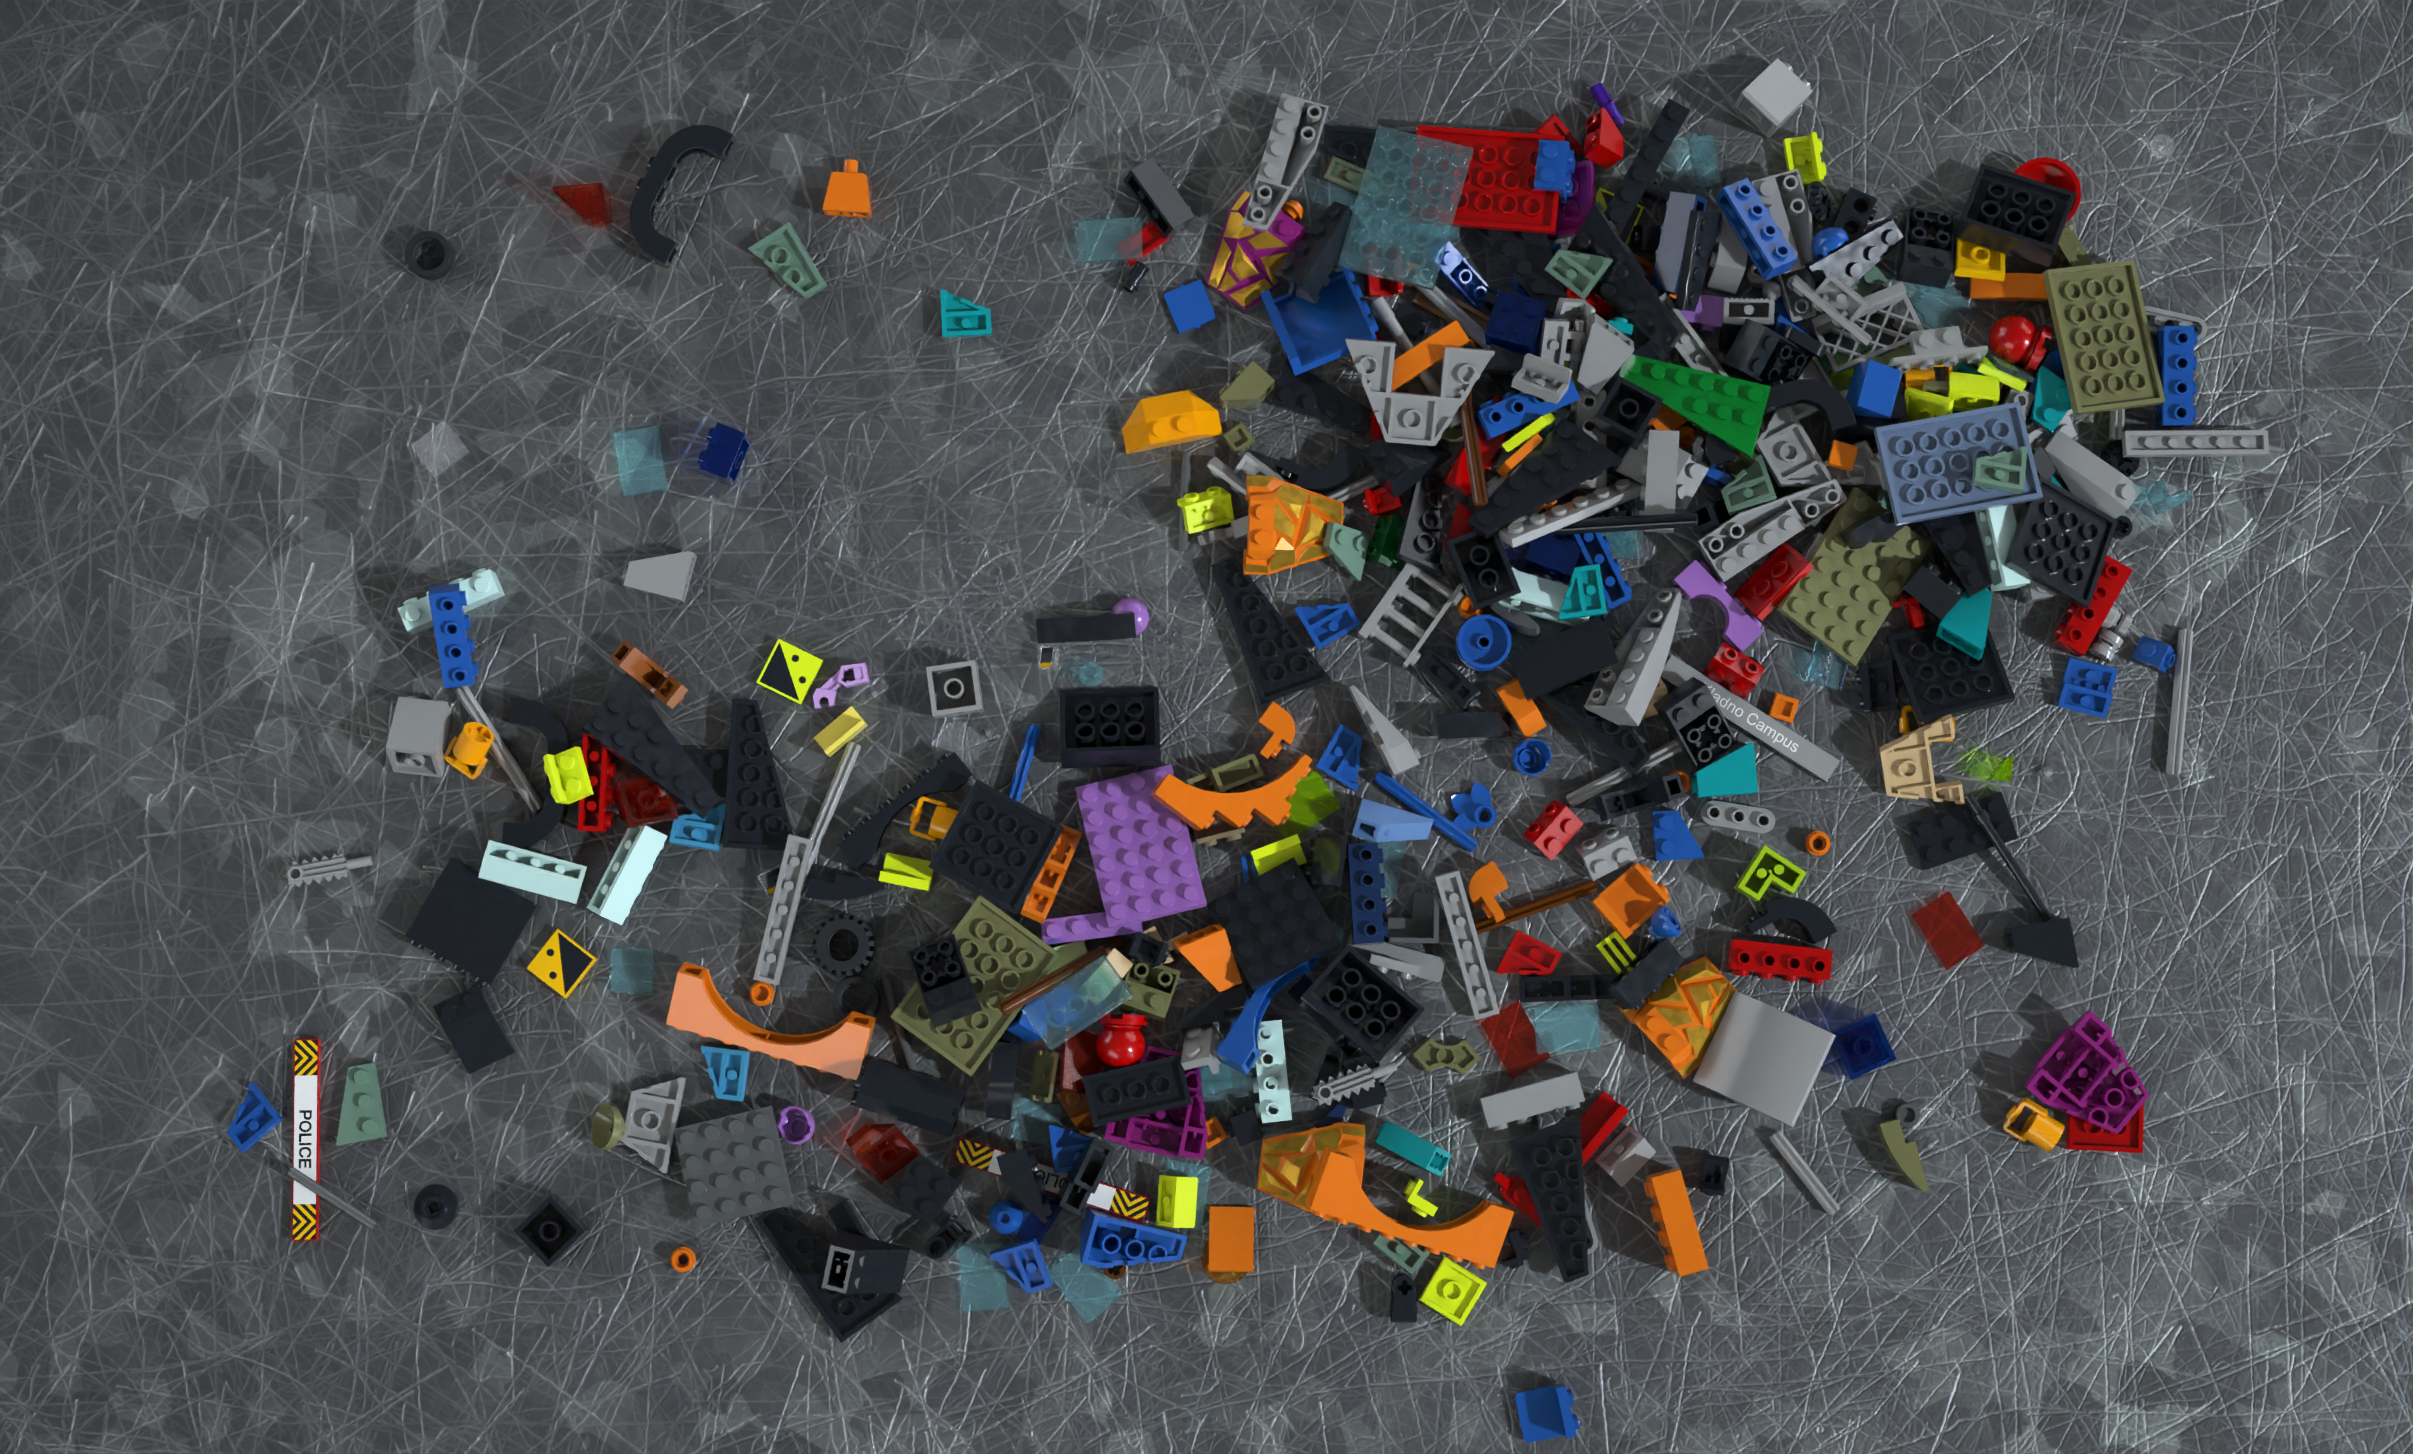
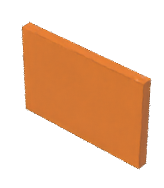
(1231, 1239)

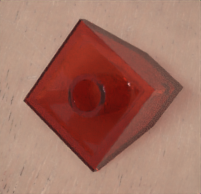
(588, 202)
(643, 803)
(882, 1149)

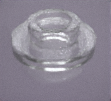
(2166, 141)

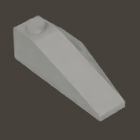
(2090, 476)
(1390, 743)

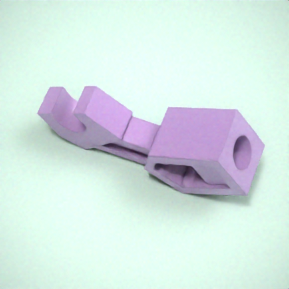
(829, 689)

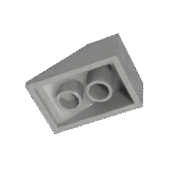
(1689, 472)

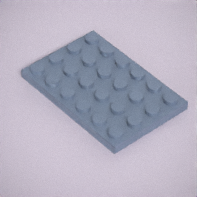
(1933, 459)

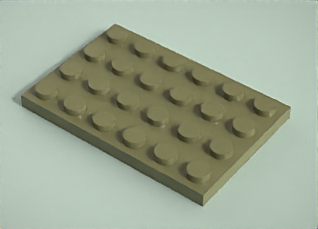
(2103, 337)
(1852, 589)
(1000, 962)

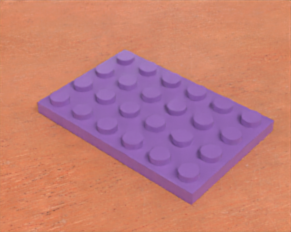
(1139, 850)

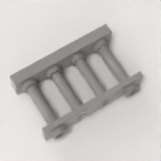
(1386, 609)

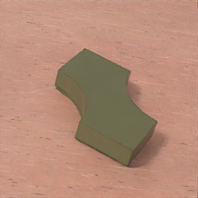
(1458, 1056)

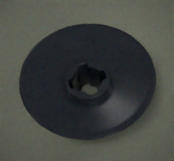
(446, 1202)

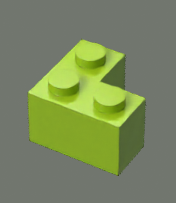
(1768, 868)

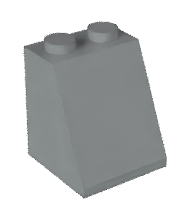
(1773, 97)
(419, 736)

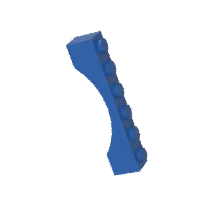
(1241, 1046)

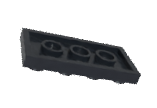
(1956, 834)
(1136, 1090)

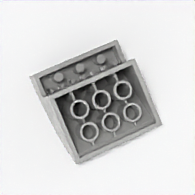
(1764, 1058)

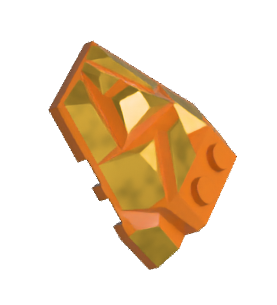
(1285, 525)
(1684, 1013)
(1292, 1159)

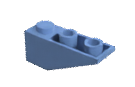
(1385, 823)

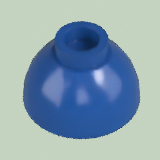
(1664, 923)
(1006, 1217)

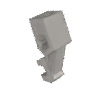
(1238, 530)

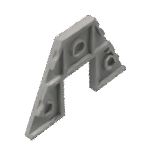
(1413, 416)
(1794, 458)

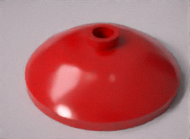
(2053, 173)

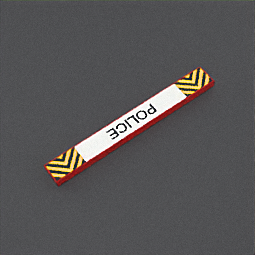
(306, 1137)
(1105, 1198)

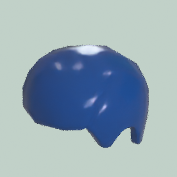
(1828, 240)
(1531, 756)

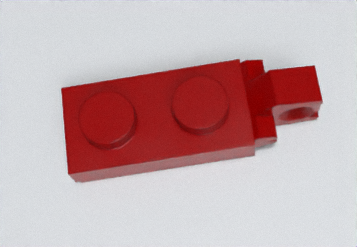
(1517, 1194)

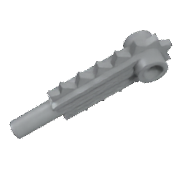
(337, 866)
(1352, 1081)

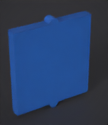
(1189, 306)

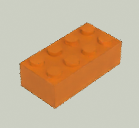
(1676, 1222)

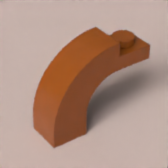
(649, 674)

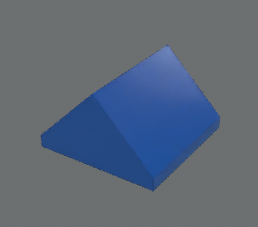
(1873, 389)

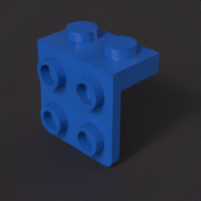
(1554, 167)
(1546, 1413)

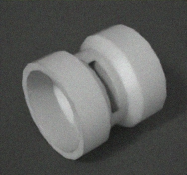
(2117, 621)
(2106, 645)

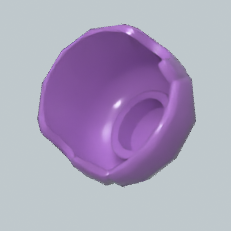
(1134, 605)
(796, 1124)

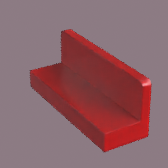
(1599, 1122)

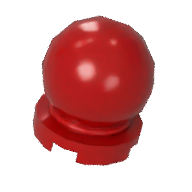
(2018, 341)
(1120, 1040)

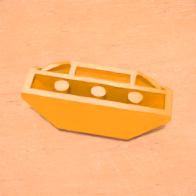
(1170, 421)

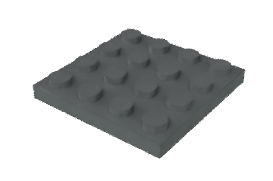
(733, 1166)

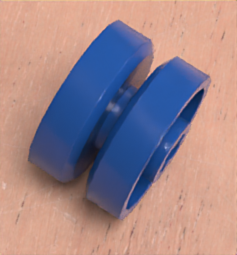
(1472, 653)

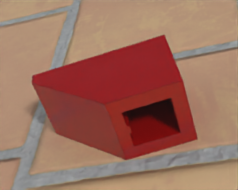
(1603, 140)

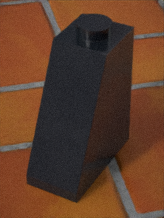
(2044, 941)

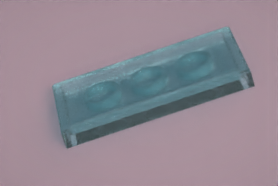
(1077, 1002)

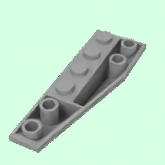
(1286, 155)
(1791, 213)
(1765, 527)
(1627, 687)

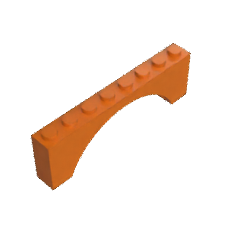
(701, 1009)
(1471, 1237)

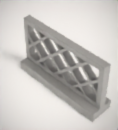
(1877, 304)

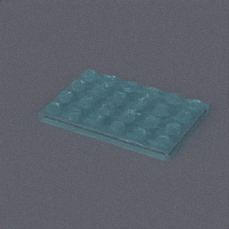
(1405, 207)

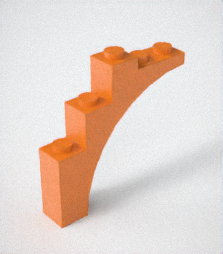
(1198, 806)

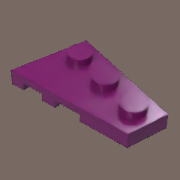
(1574, 211)

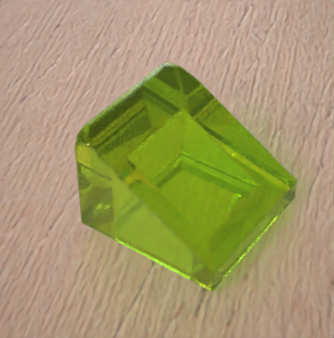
(2003, 771)

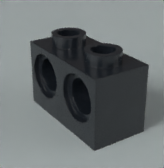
(1849, 216)

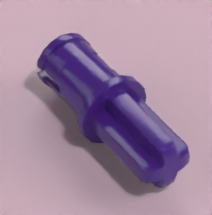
(1604, 100)

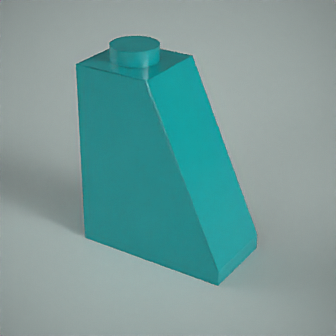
(1968, 624)
(1727, 776)
(1413, 1148)

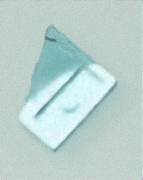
(1626, 544)

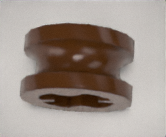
(1122, 1270)

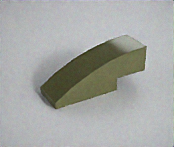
(1229, 775)
(1902, 1153)

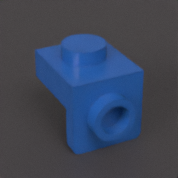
(2154, 654)

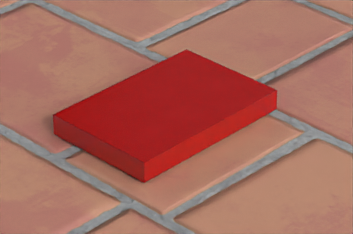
(1773, 580)
(2087, 1136)

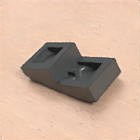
(1520, 623)

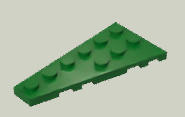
(1711, 401)

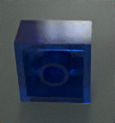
(1516, 322)
(724, 453)
(1552, 556)
(1861, 1046)

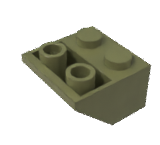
(1248, 389)
(1151, 990)

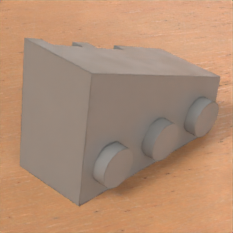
(1727, 260)

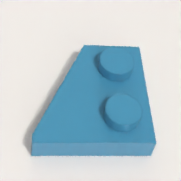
(699, 832)
(728, 1071)

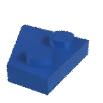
(1327, 622)
(1673, 838)
(1065, 1147)

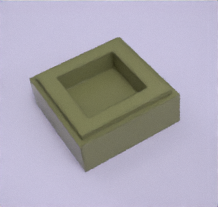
(1238, 438)

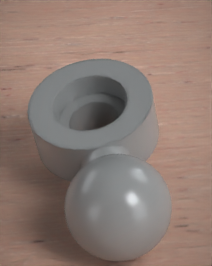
(1769, 288)

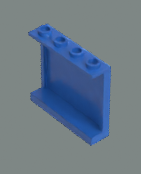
(1317, 332)

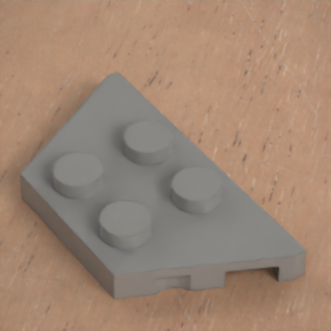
(651, 1121)

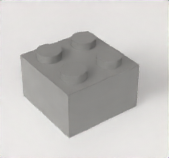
(954, 689)

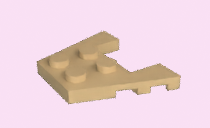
(1909, 764)

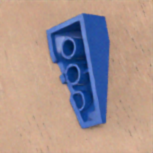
(1118, 1240)

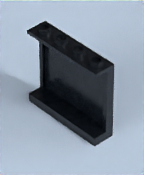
(471, 922)

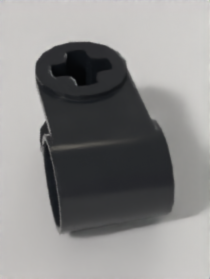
(949, 1238)
(1403, 1304)

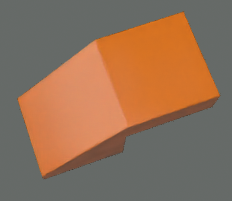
(1524, 712)

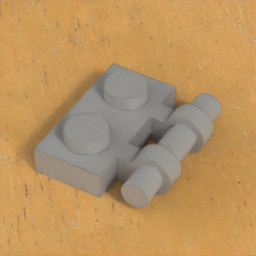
(1554, 341)

